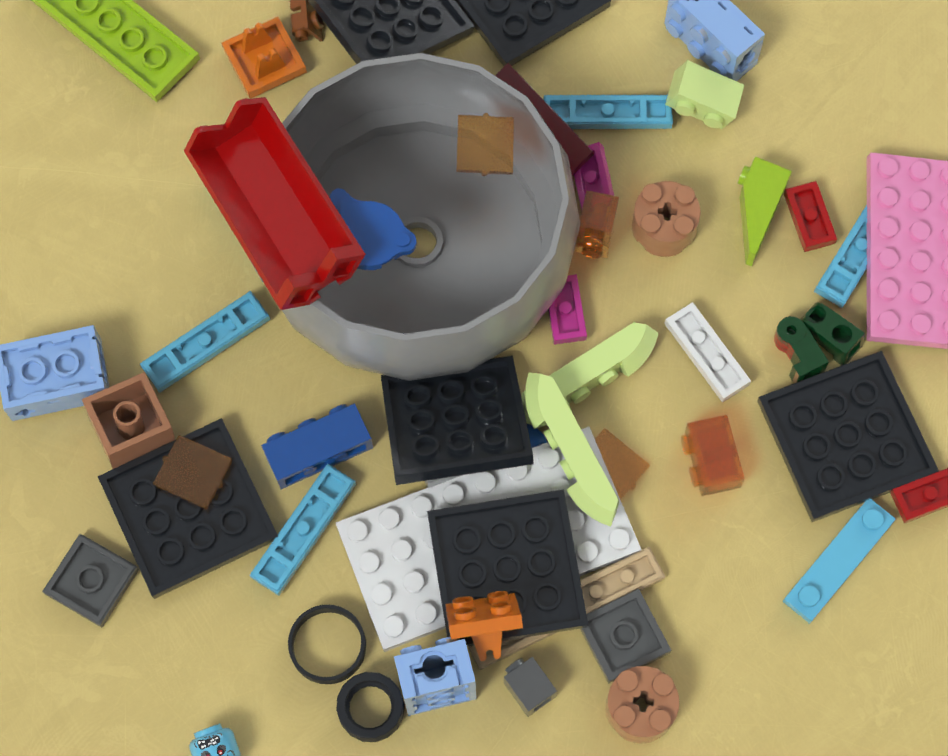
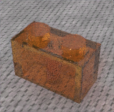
(597, 224)
(713, 455)

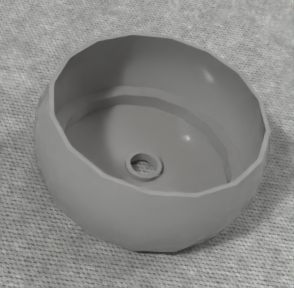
(500, 238)

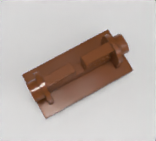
(305, 22)

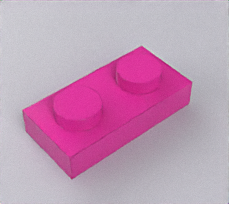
(594, 174)
(567, 314)

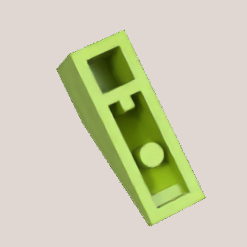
(759, 198)

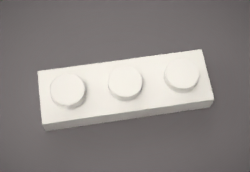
(707, 352)

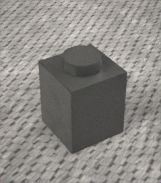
(529, 685)

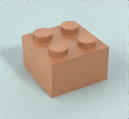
(128, 420)

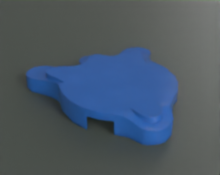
(375, 229)

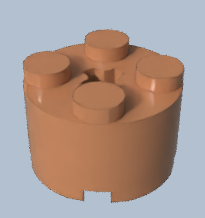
(668, 201)
(657, 691)

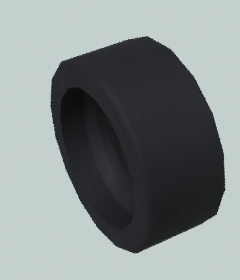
(353, 685)

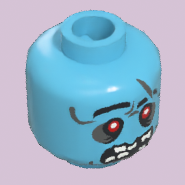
(214, 742)

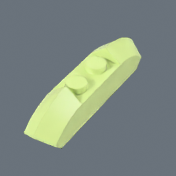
(600, 365)
(548, 407)

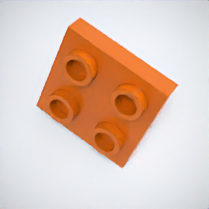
(264, 57)
(484, 620)

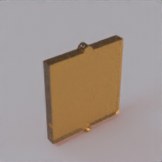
(485, 144)
(622, 463)
(192, 472)

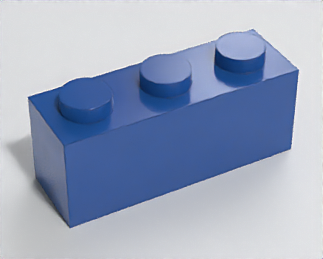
(315, 444)

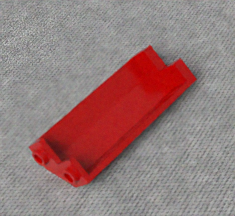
(274, 203)

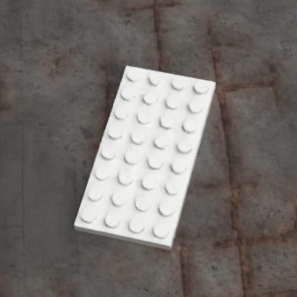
(395, 553)

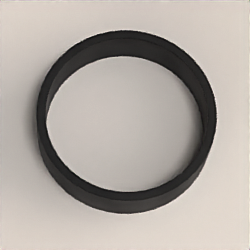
(315, 611)

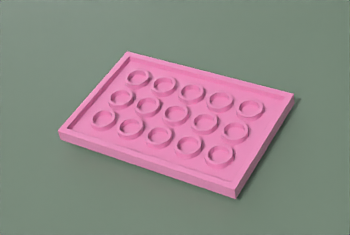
(907, 250)

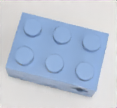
(716, 34)
(51, 372)
(435, 675)

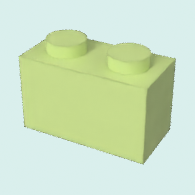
(704, 95)

